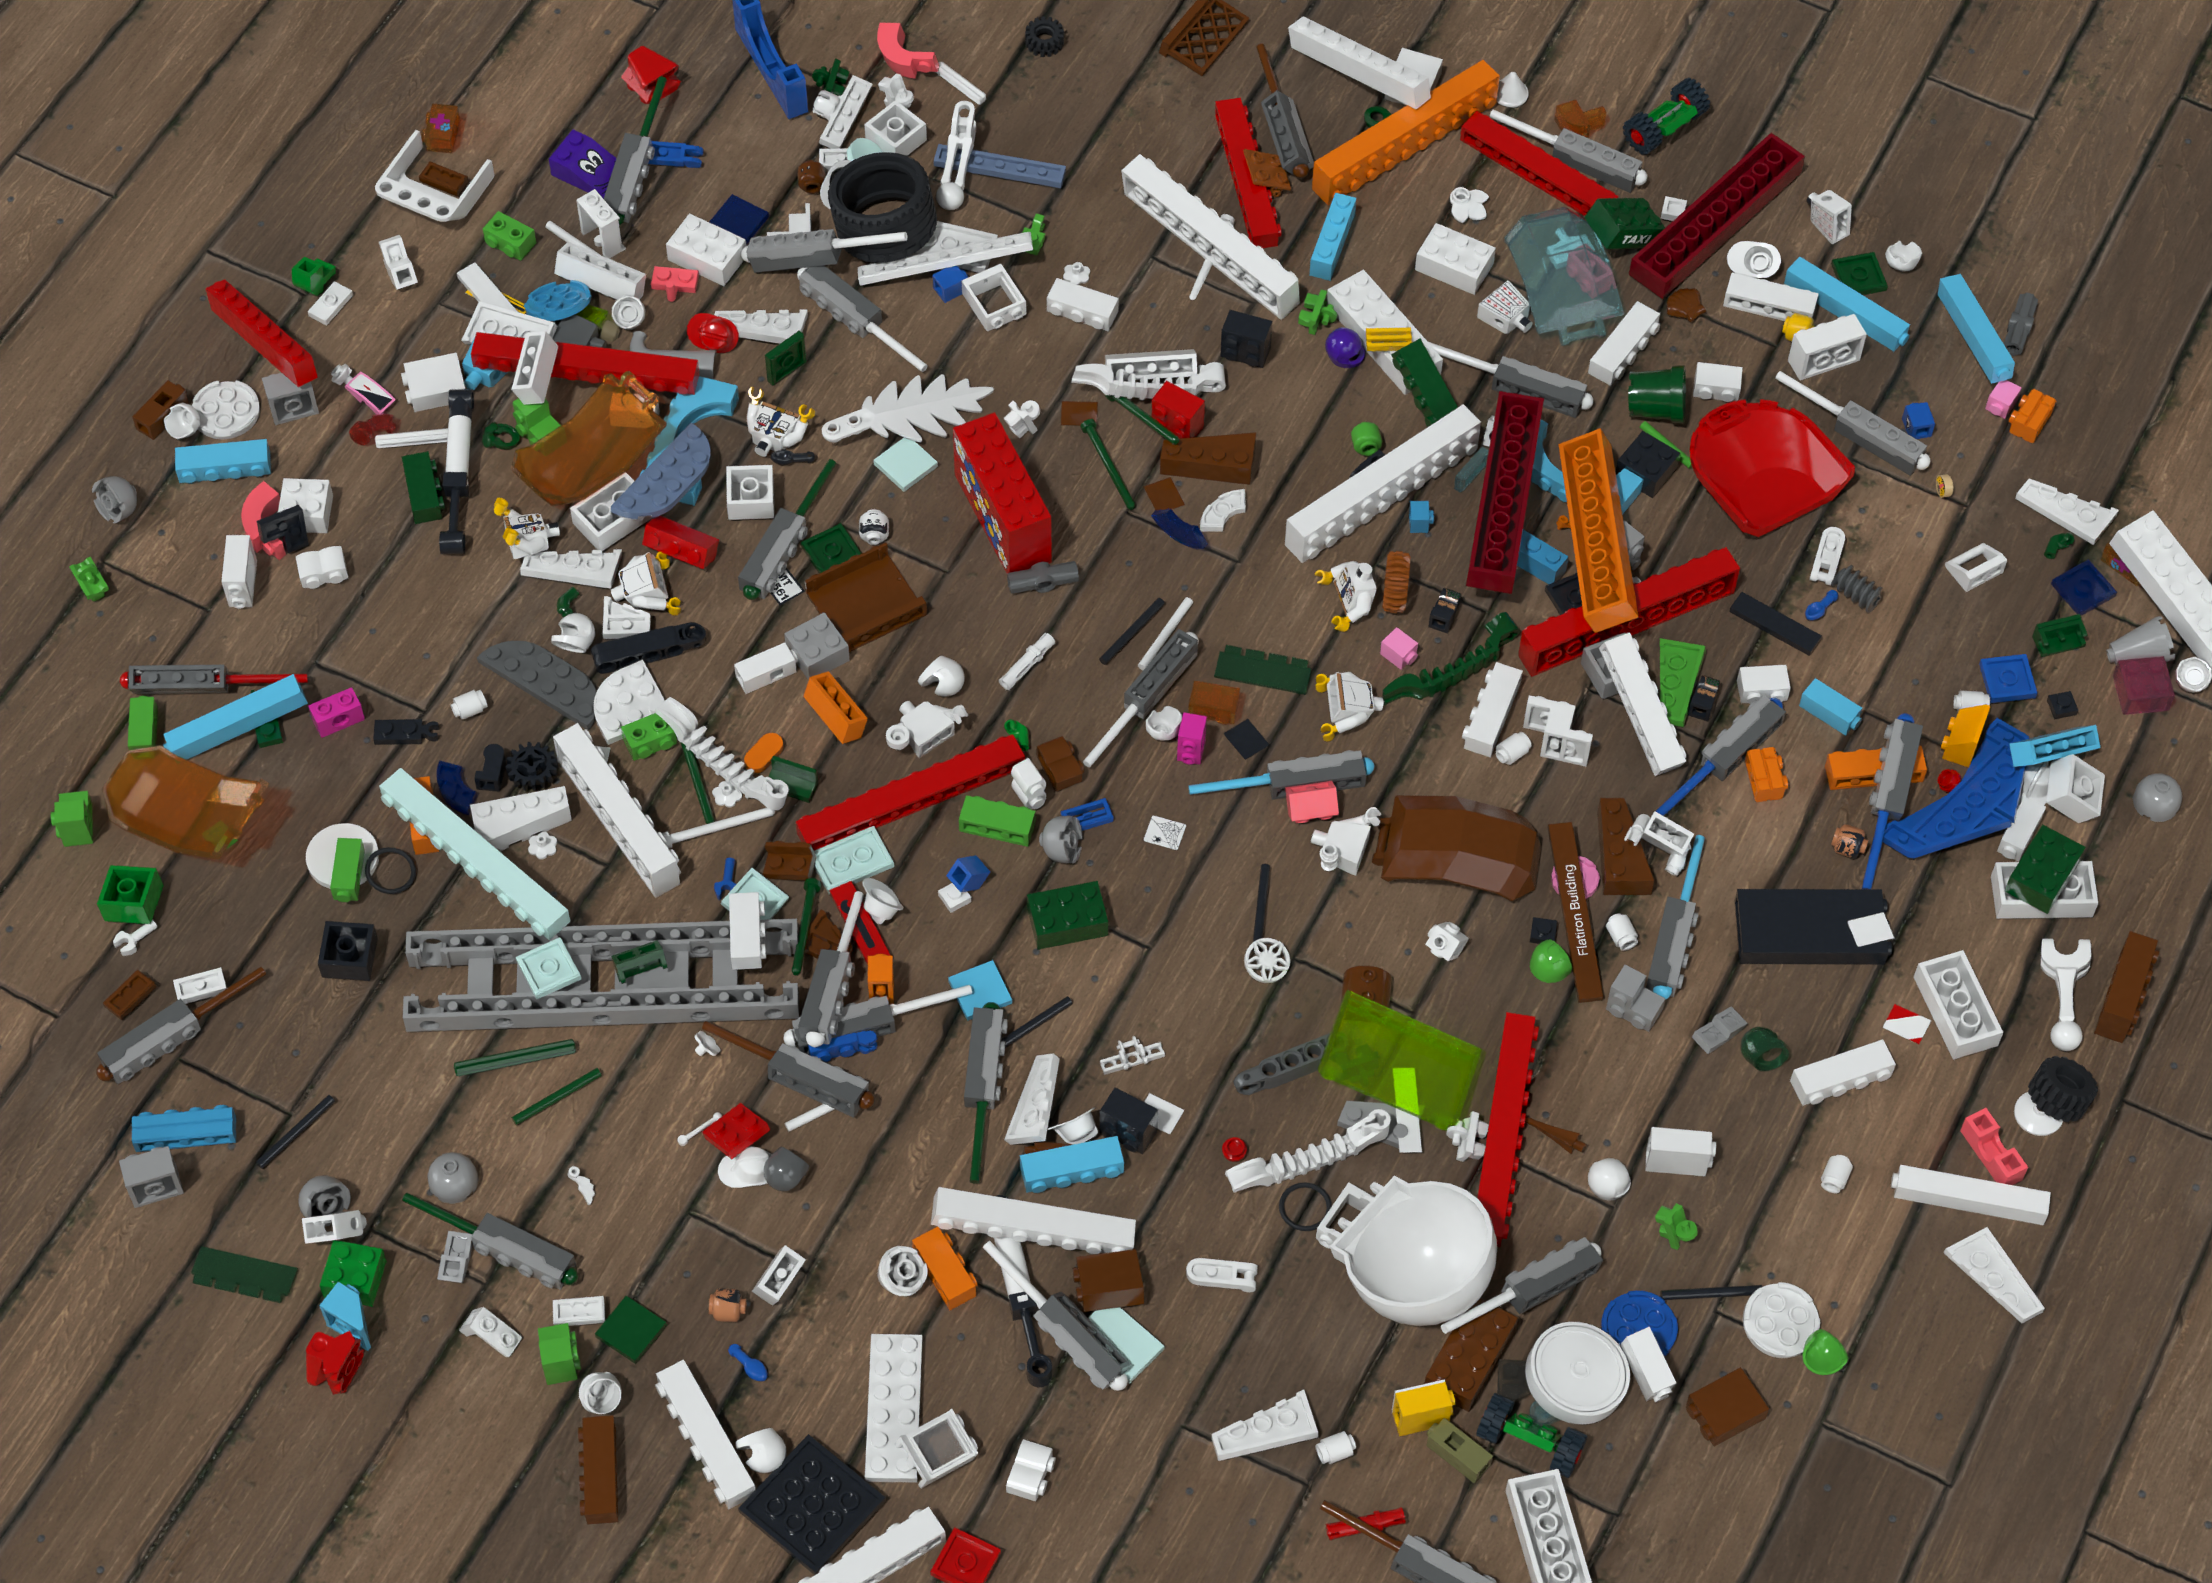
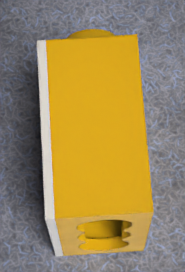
(1421, 1406)

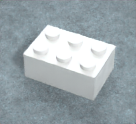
(706, 249)
(1455, 258)
(1827, 346)
(596, 521)

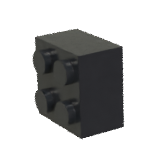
(1246, 338)
(1651, 461)
(347, 950)
(1129, 1120)

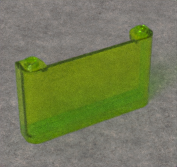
(1399, 1061)

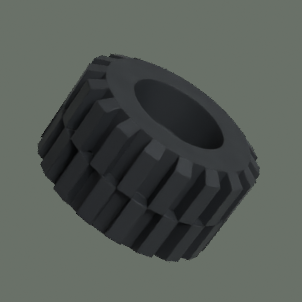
(2062, 1089)

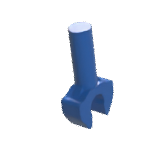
(727, 882)

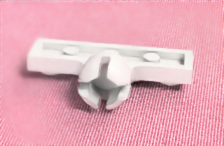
(841, 111)

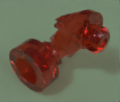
(363, 432)

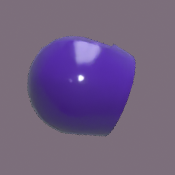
(1343, 345)

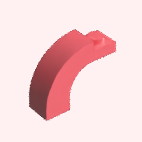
(903, 62)
(260, 504)

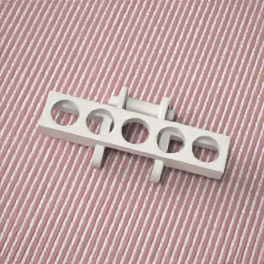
(1140, 1050)

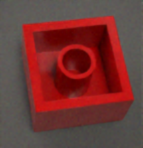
(1178, 410)

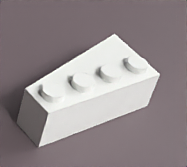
(520, 816)

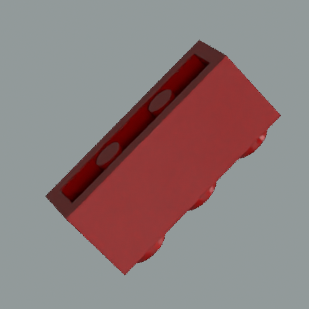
(680, 542)

